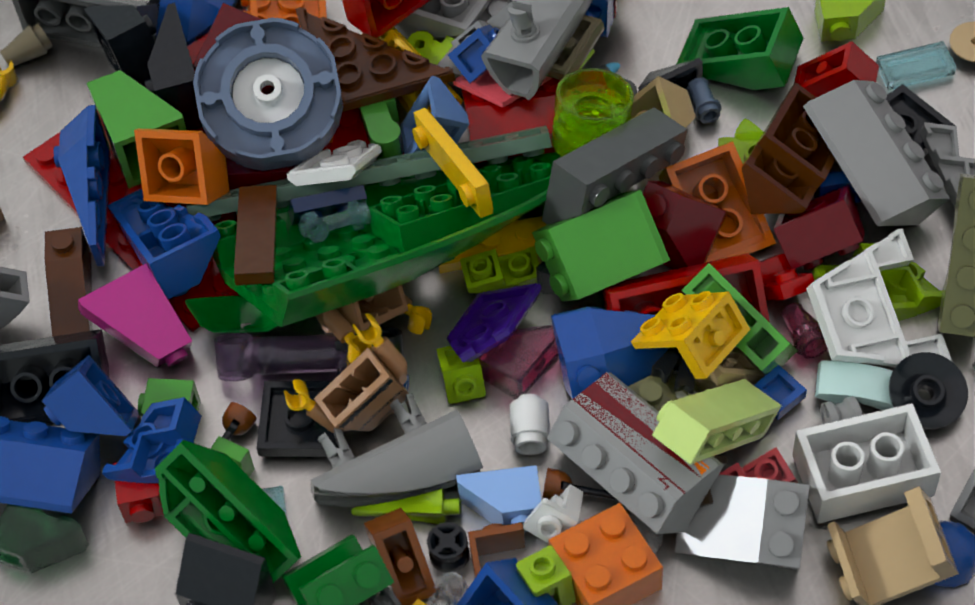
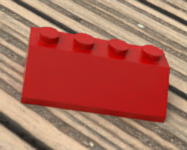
(492, 120)
(649, 292)

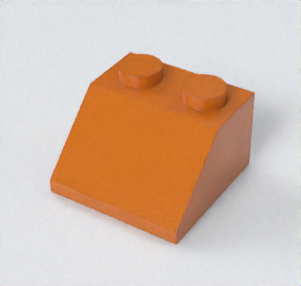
(180, 167)

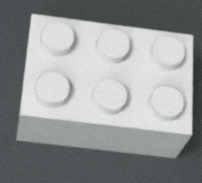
(865, 462)

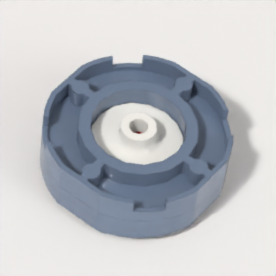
(268, 94)

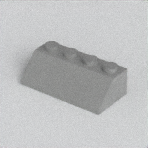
(877, 154)

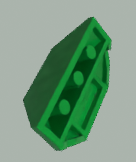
(217, 500)

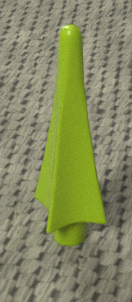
(427, 507)

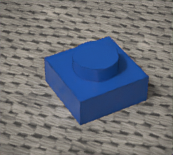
(783, 389)

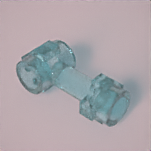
(318, 228)

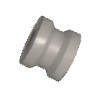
(834, 412)

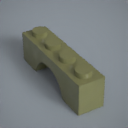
(958, 292)

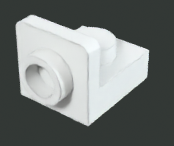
(556, 514)

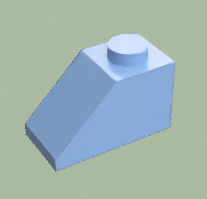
(501, 494)

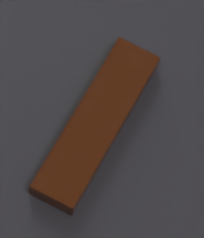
(256, 235)

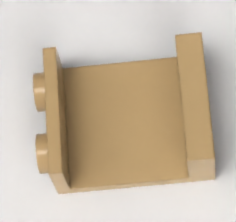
(892, 553)

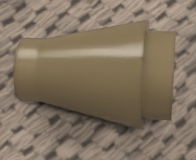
(27, 45)

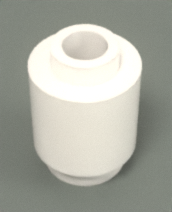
(529, 424)

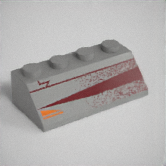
(611, 439)

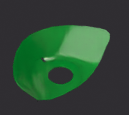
(228, 313)

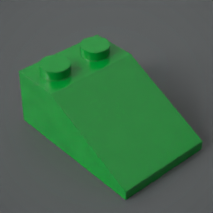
(745, 48)

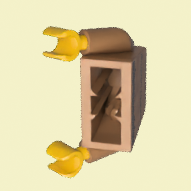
(382, 308)
(361, 392)

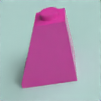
(139, 317)

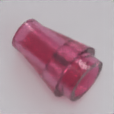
(804, 331)

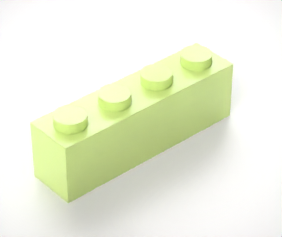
(715, 420)

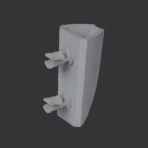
(532, 43)
(403, 468)

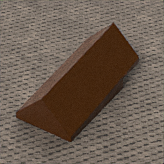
(787, 160)

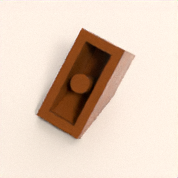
(402, 555)

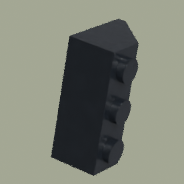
(35, 365)

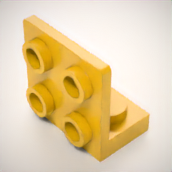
(699, 325)

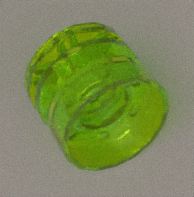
(588, 106)

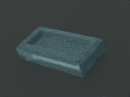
(916, 65)

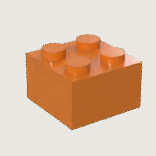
(609, 560)

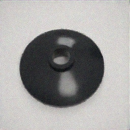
(936, 376)

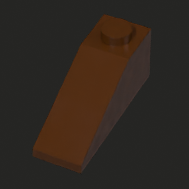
(67, 279)

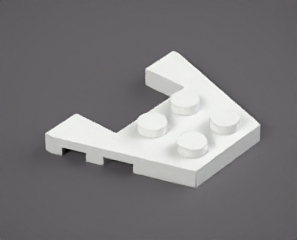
(858, 312)

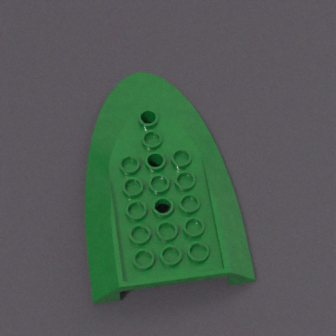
(409, 234)

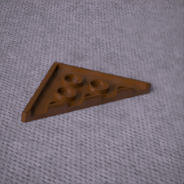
(369, 67)

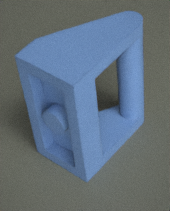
(443, 108)

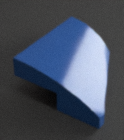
(156, 436)

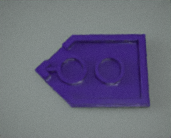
(491, 320)

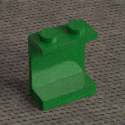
(338, 575)

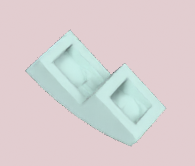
(846, 379)

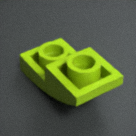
(489, 272)

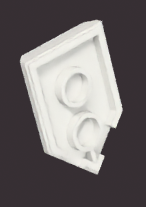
(340, 166)

